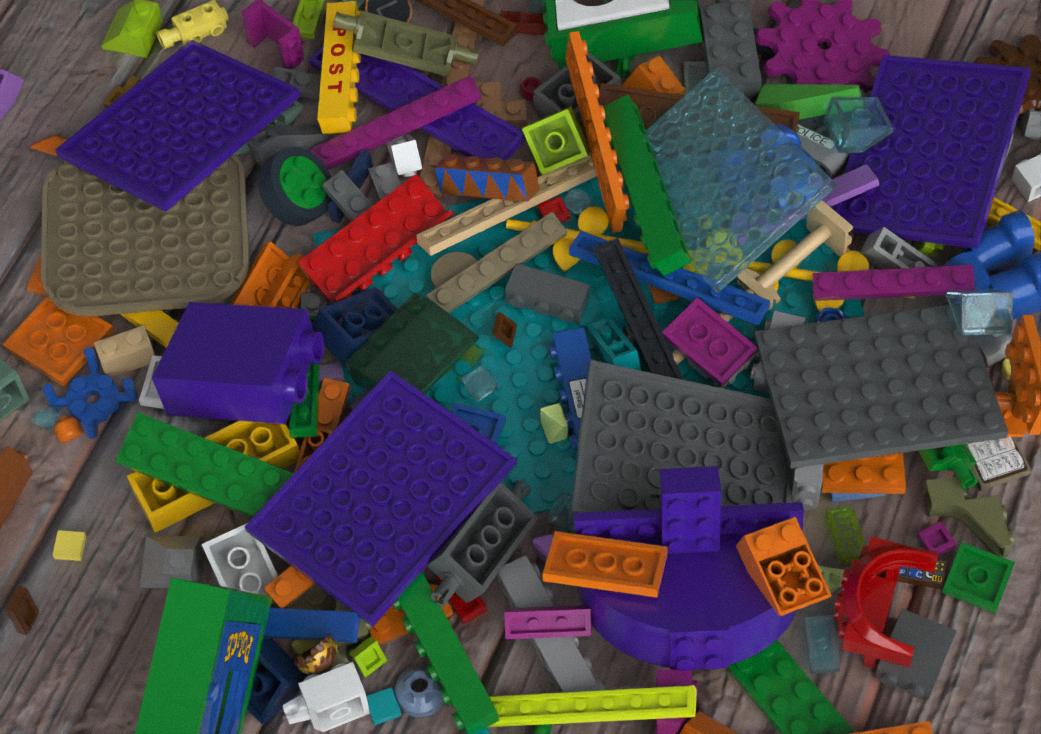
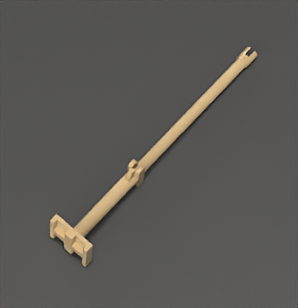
(825, 227)

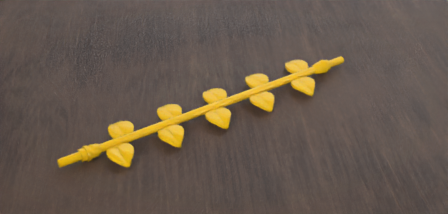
(595, 222)

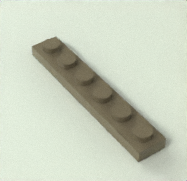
(498, 263)

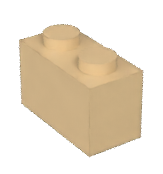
(125, 351)

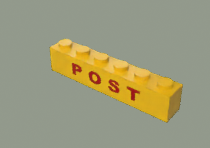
(338, 73)

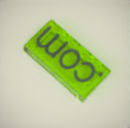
(845, 534)

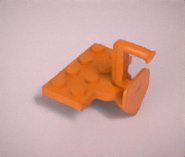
(1023, 400)

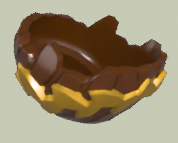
(318, 657)

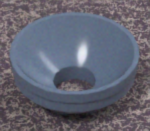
(418, 703)

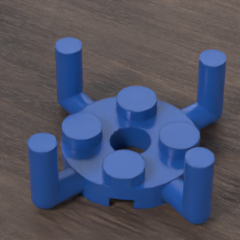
(92, 384)

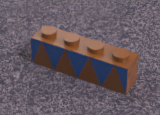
(487, 177)

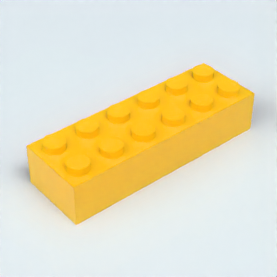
(261, 440)

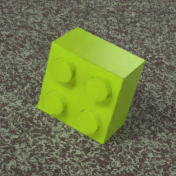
(556, 140)

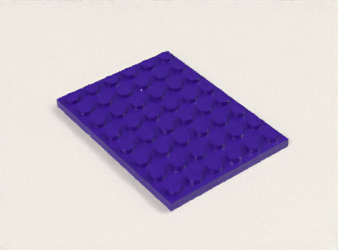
(178, 124)
(943, 152)
(381, 497)

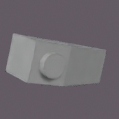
(890, 252)

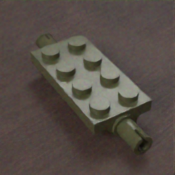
(404, 42)

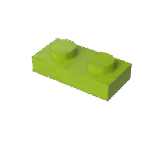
(309, 17)

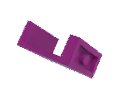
(263, 22)

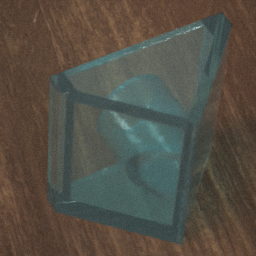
(982, 311)

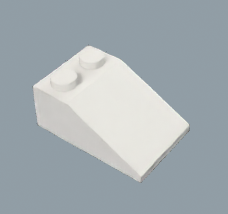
(240, 561)

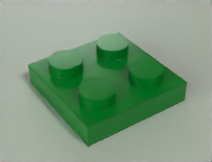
(978, 577)

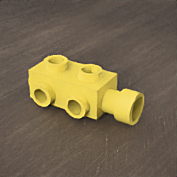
(195, 25)

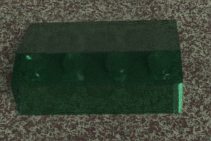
(415, 344)

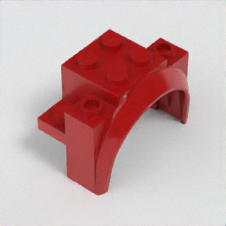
(867, 599)

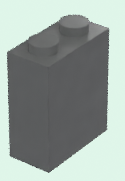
(931, 647)

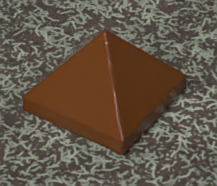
(504, 329)

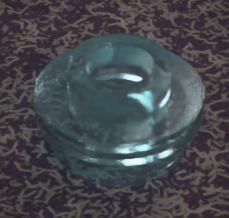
(577, 196)

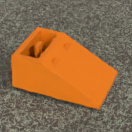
(783, 567)

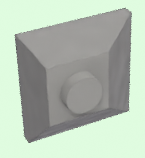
(169, 558)

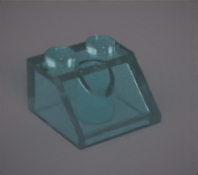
(856, 123)

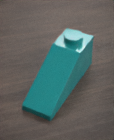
(612, 343)

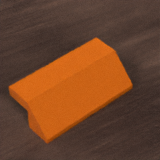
(273, 280)

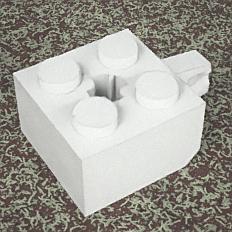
(329, 699)

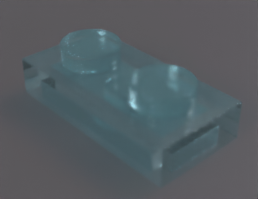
(821, 644)

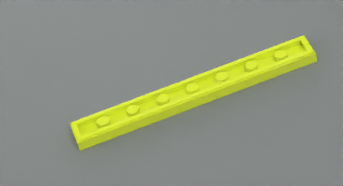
(595, 706)

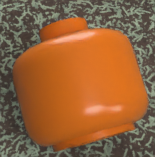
(67, 429)

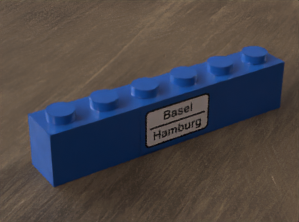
(572, 360)

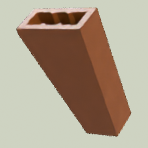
(13, 478)

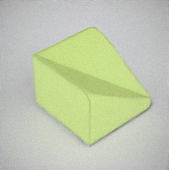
(554, 423)

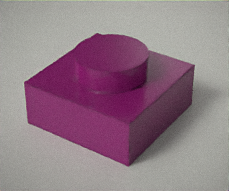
(936, 539)

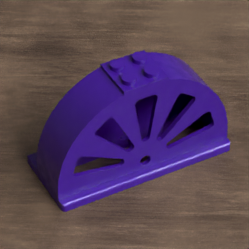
(706, 601)

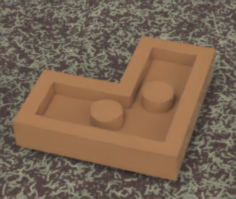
(510, 111)

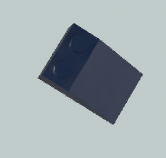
(352, 322)

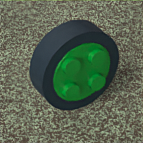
(293, 186)

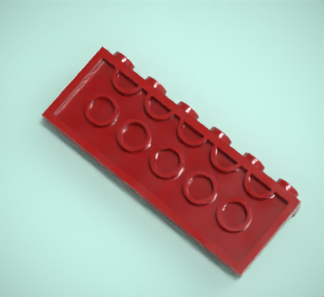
(373, 241)

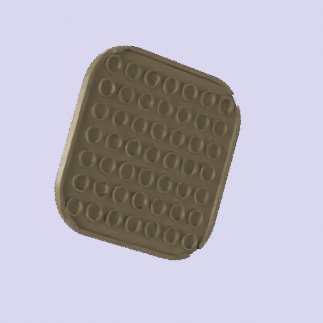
(126, 256)

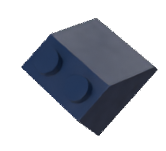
(274, 681)

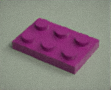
(709, 342)

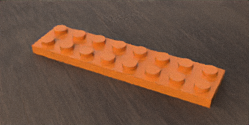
(596, 133)

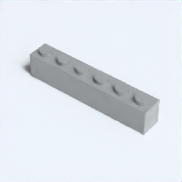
(558, 655)

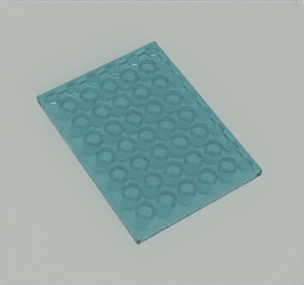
(731, 177)

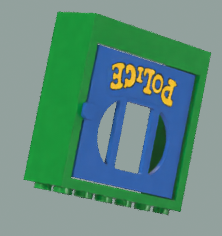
(203, 660)

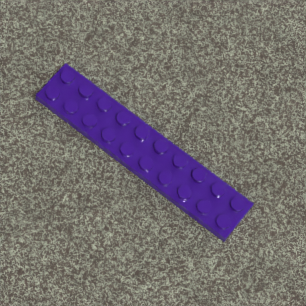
(467, 130)

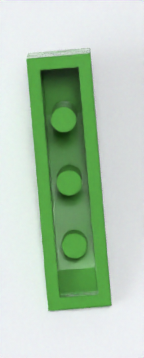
(803, 98)

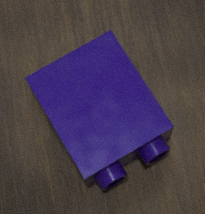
(238, 362)

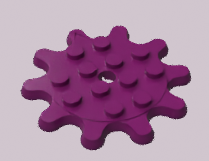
(813, 23)

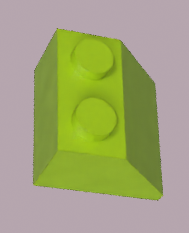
(134, 28)

